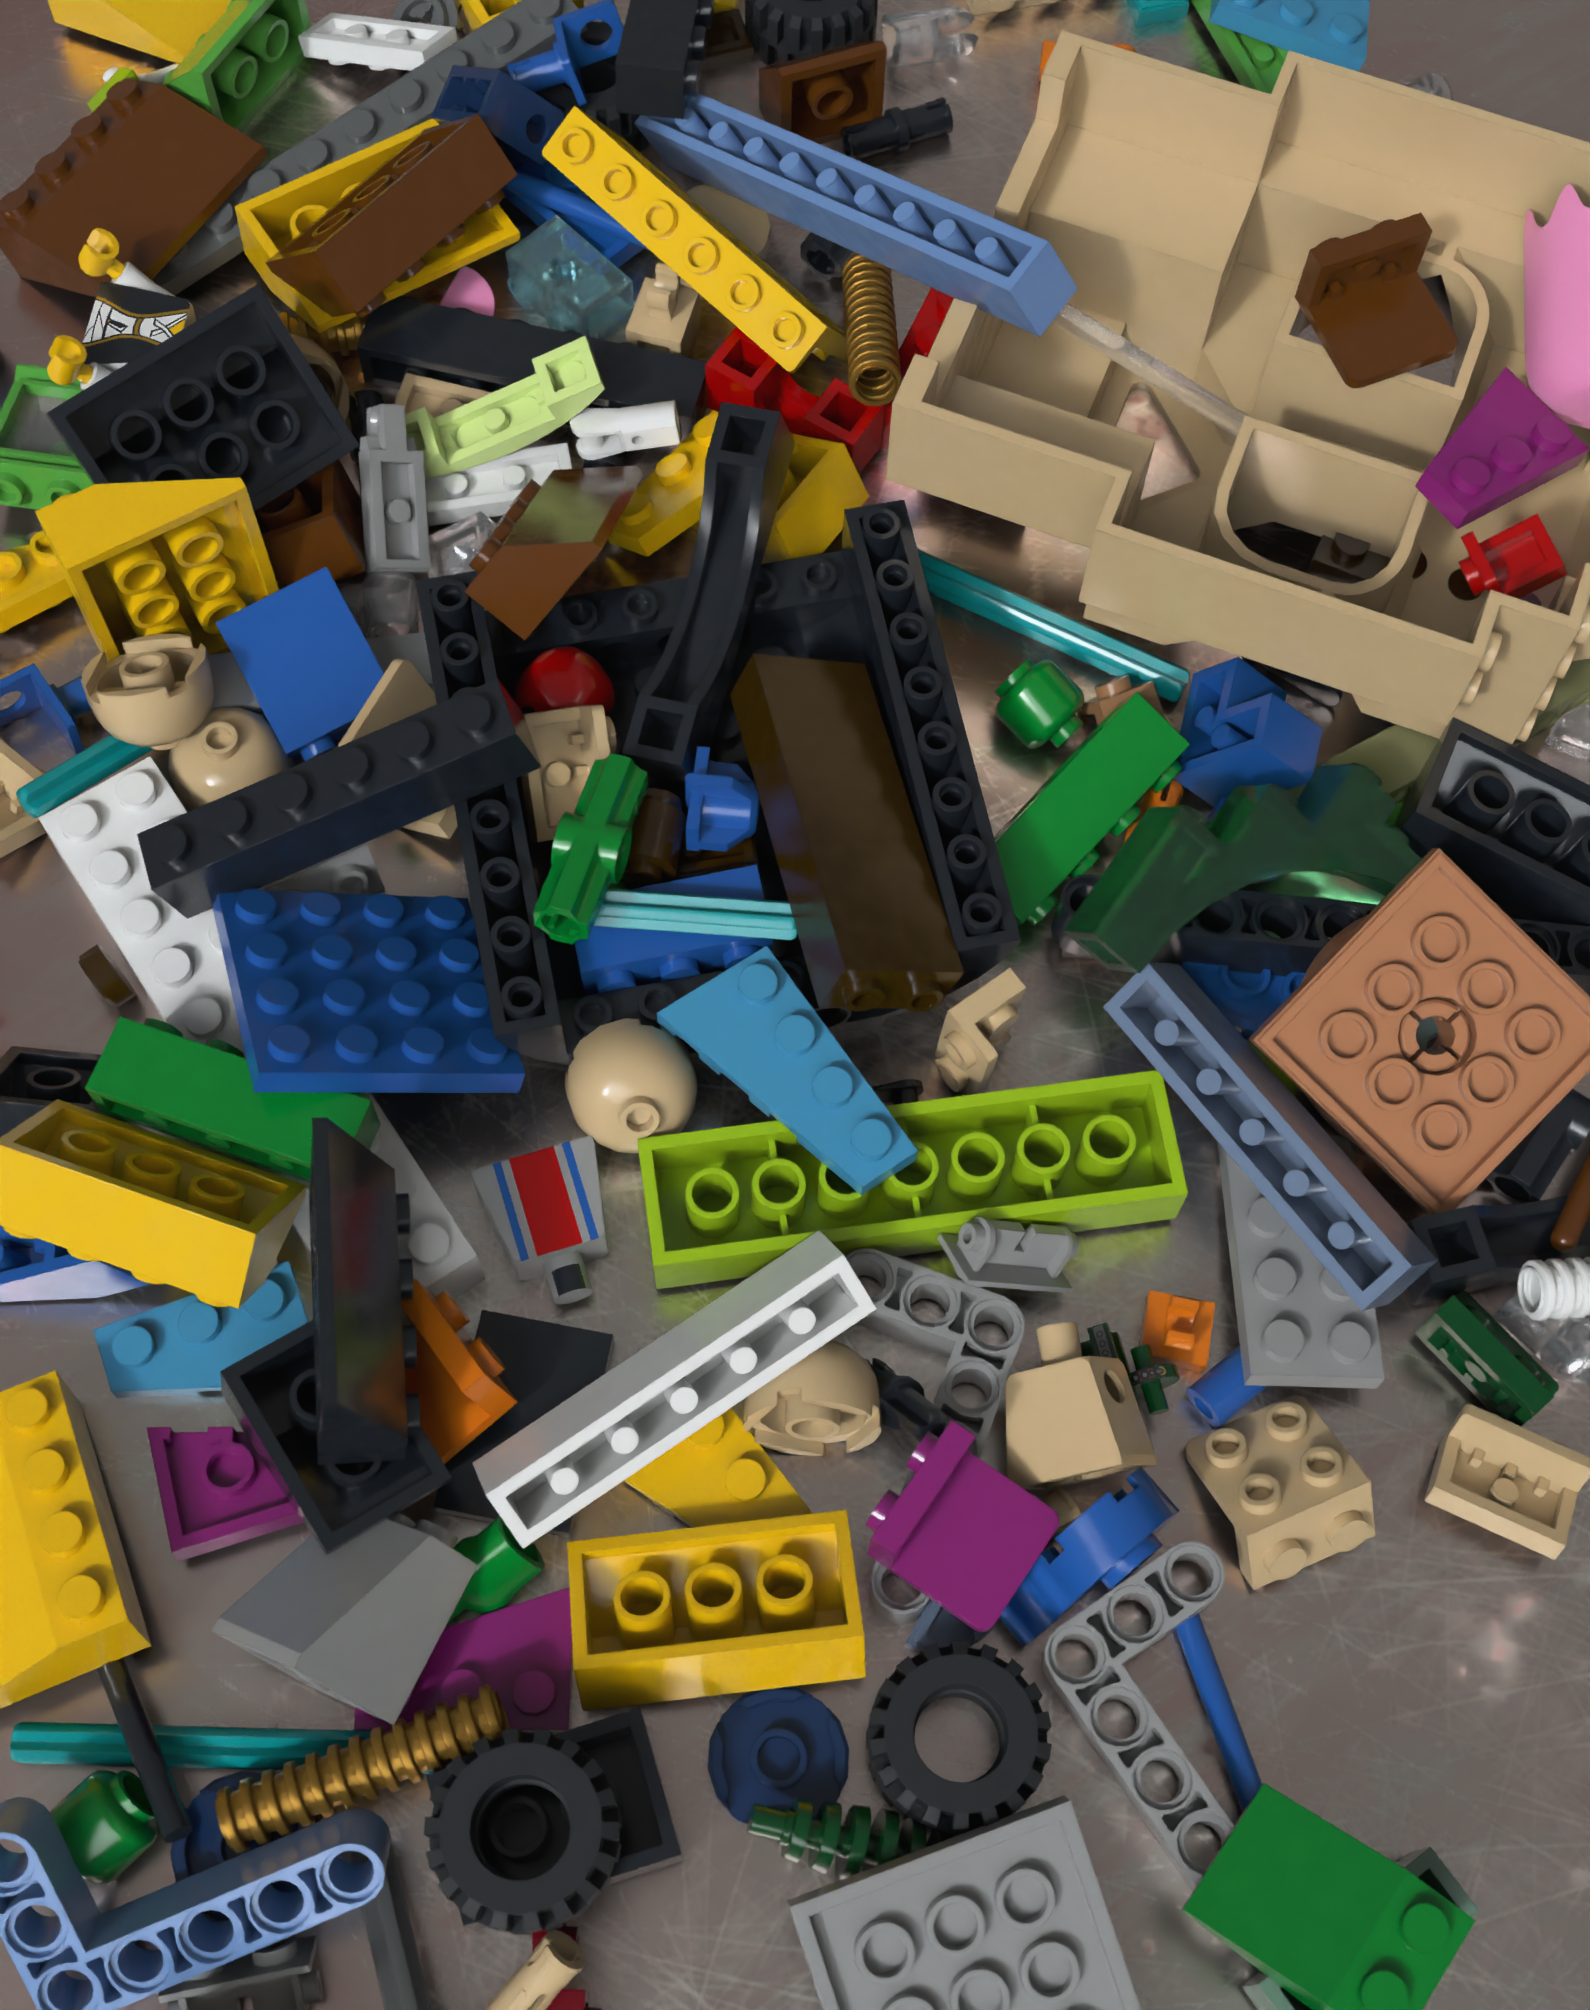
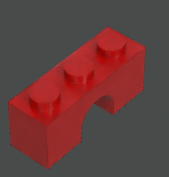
(750, 377)

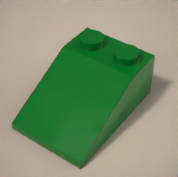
(1325, 1911)

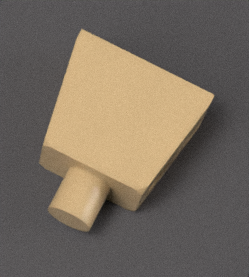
(1072, 1416)

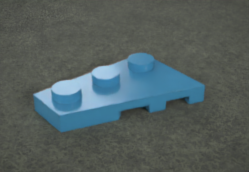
(189, 1342)

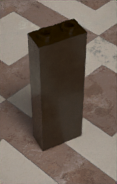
(844, 835)

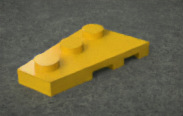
(669, 496)

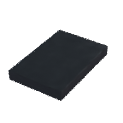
(542, 1369)

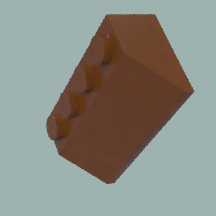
(396, 218)
(548, 542)

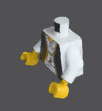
(125, 321)

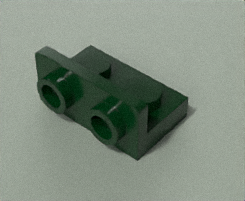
(1487, 1359)

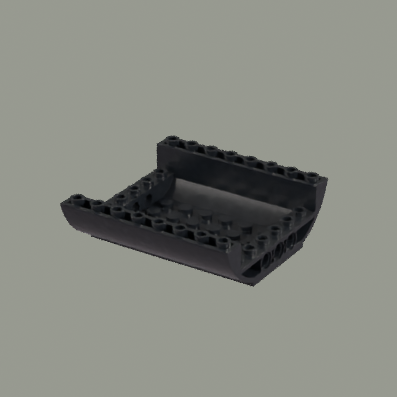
(830, 606)

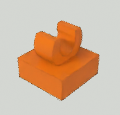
(1177, 1330)

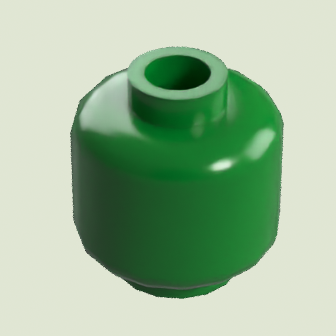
(1039, 704)
(106, 1824)

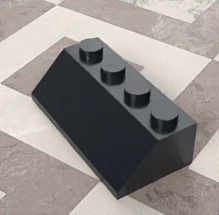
(1505, 824)

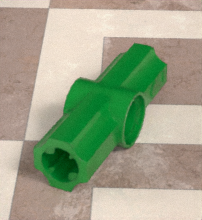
(590, 849)

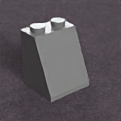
(355, 1617)

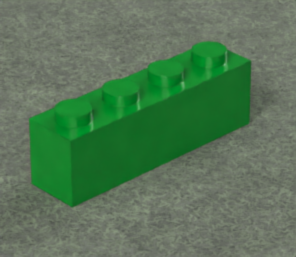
(1085, 801)
(209, 1099)

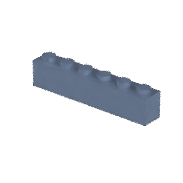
(1270, 1135)

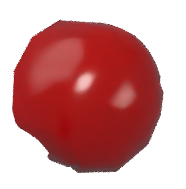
(563, 680)

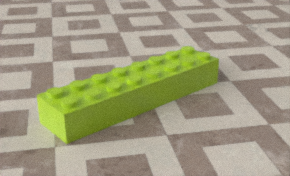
(1026, 1155)

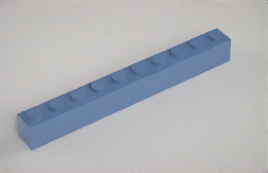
(867, 211)

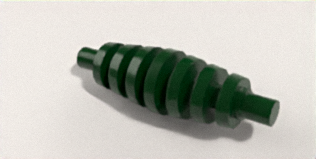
(853, 1843)

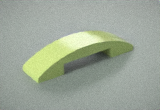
(511, 416)

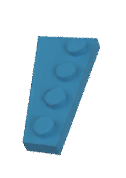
(783, 1056)

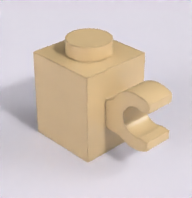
(665, 314)

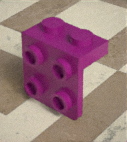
(960, 1529)

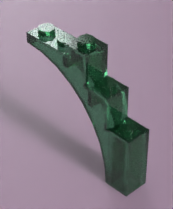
(1183, 862)

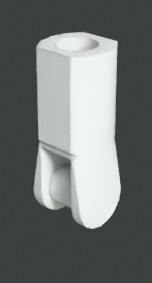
(630, 428)

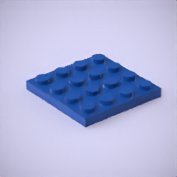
(361, 994)

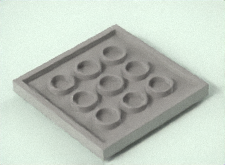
(971, 1925)

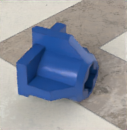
(720, 804)

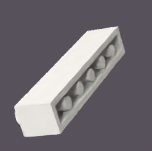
(672, 1388)

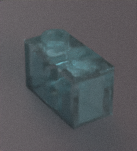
(569, 282)

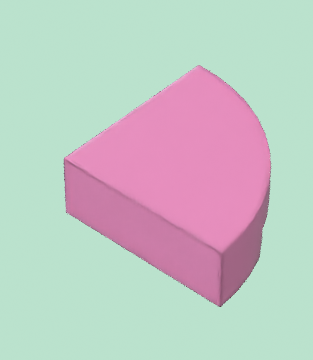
(470, 292)

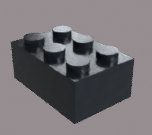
(530, 1825)

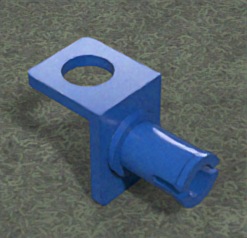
(570, 51)
(62, 703)

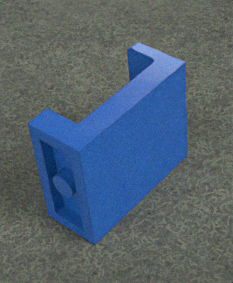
(304, 662)

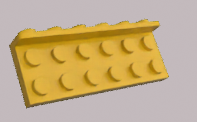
(693, 242)

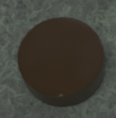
(106, 976)

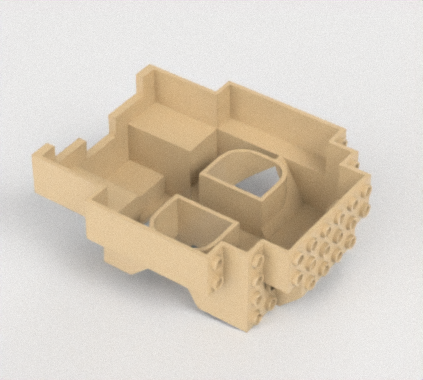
(1188, 236)

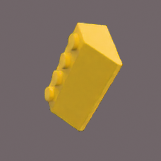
(144, 1203)
(715, 1610)

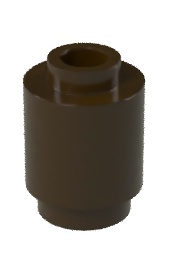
(655, 839)

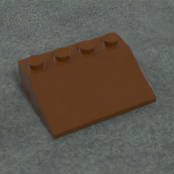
(135, 167)

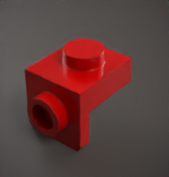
(1512, 560)

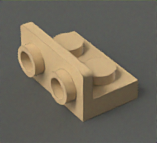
(976, 1032)

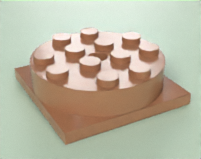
(1503, 1050)

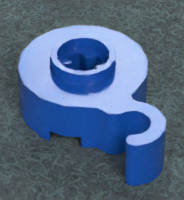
(1098, 1547)

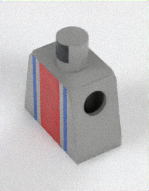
(548, 1214)

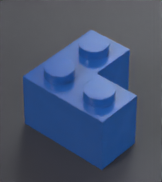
(1243, 734)

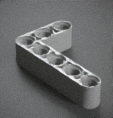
(950, 1337)
(1111, 1681)

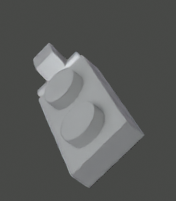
(393, 494)

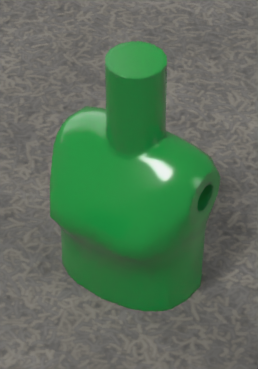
(500, 1568)

